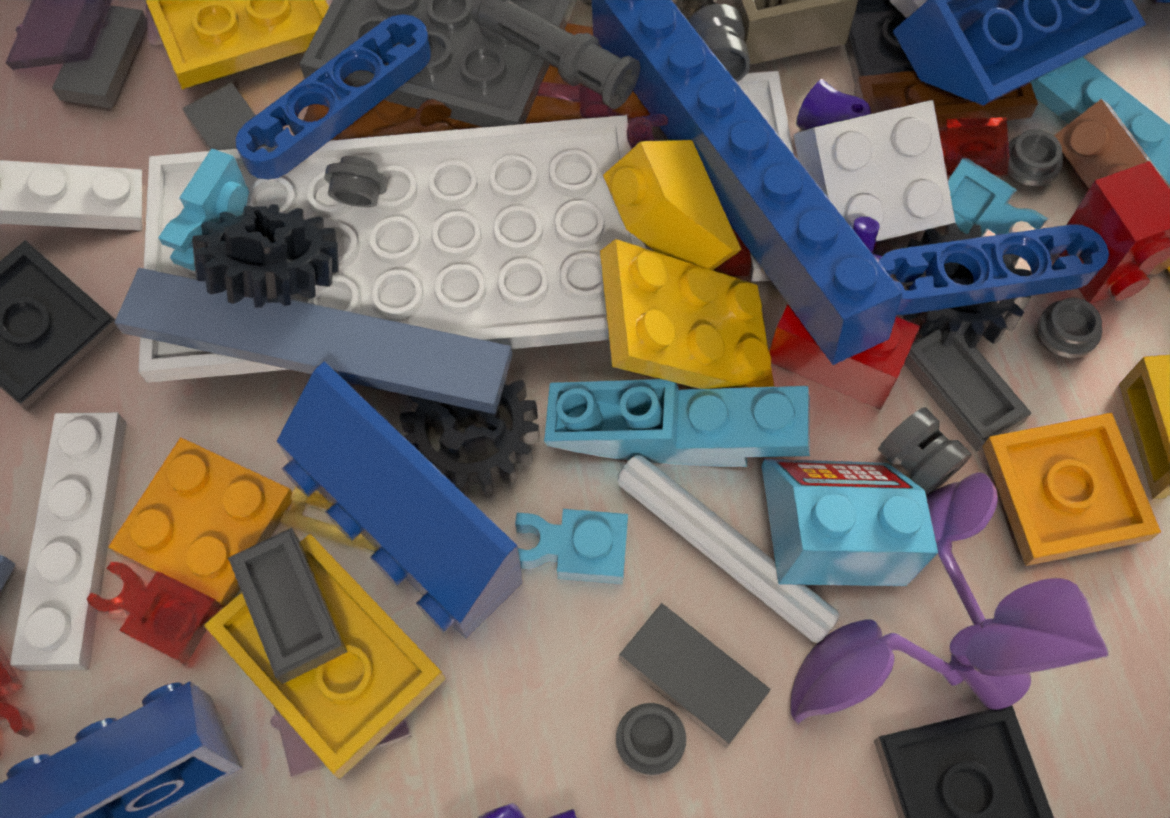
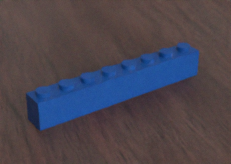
(763, 188)

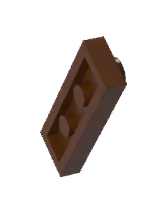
(904, 89)

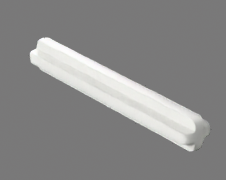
(726, 548)

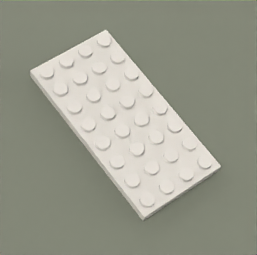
(471, 239)

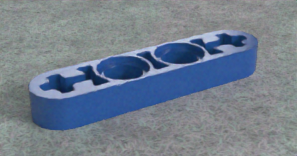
(328, 88)
(989, 272)

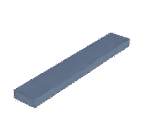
(304, 335)

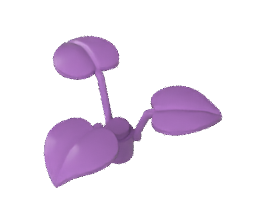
(1031, 629)

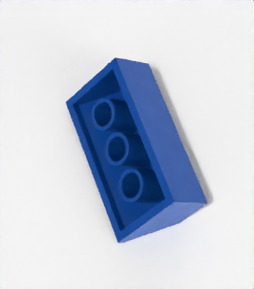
(1003, 44)
(399, 504)
(129, 763)

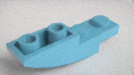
(678, 425)

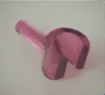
(590, 102)
(641, 127)

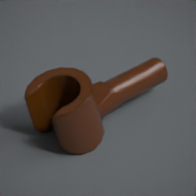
(427, 119)

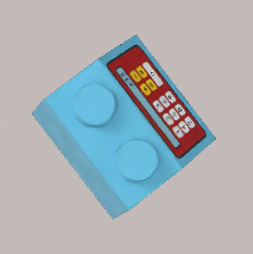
(846, 523)

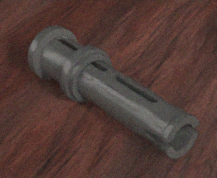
(576, 56)

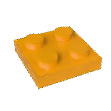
(1070, 489)
(198, 517)

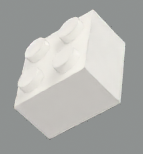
(882, 169)

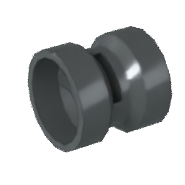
(724, 33)
(924, 451)

